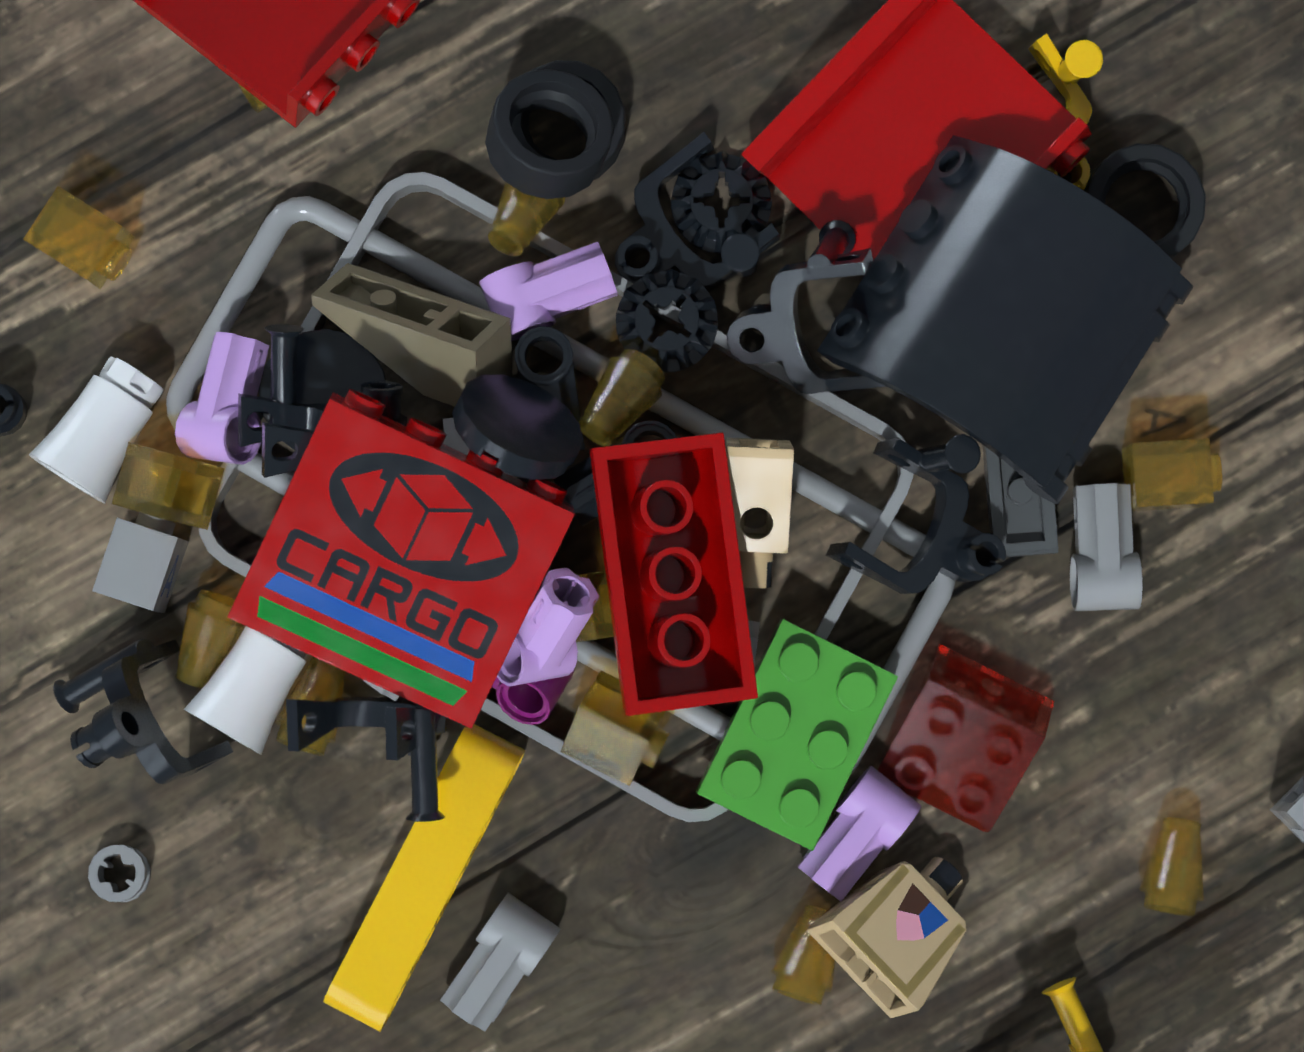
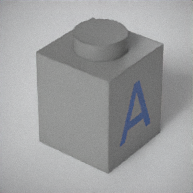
(141, 562)

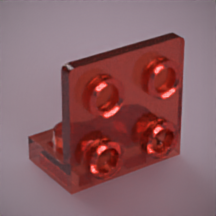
(967, 739)

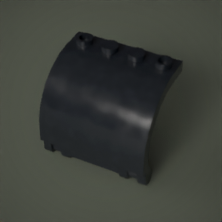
(1009, 309)

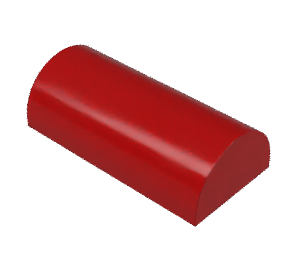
(673, 574)

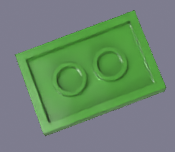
(800, 738)

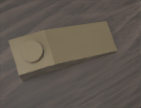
(417, 332)

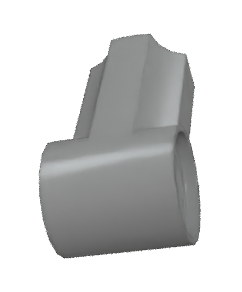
(1105, 568)
(506, 950)

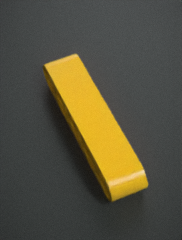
(423, 878)

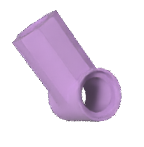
(549, 289)
(210, 425)
(548, 635)
(867, 821)

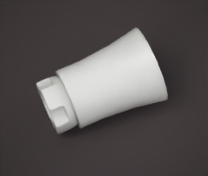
(95, 431)
(249, 688)

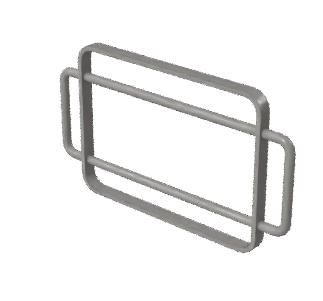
(365, 237)

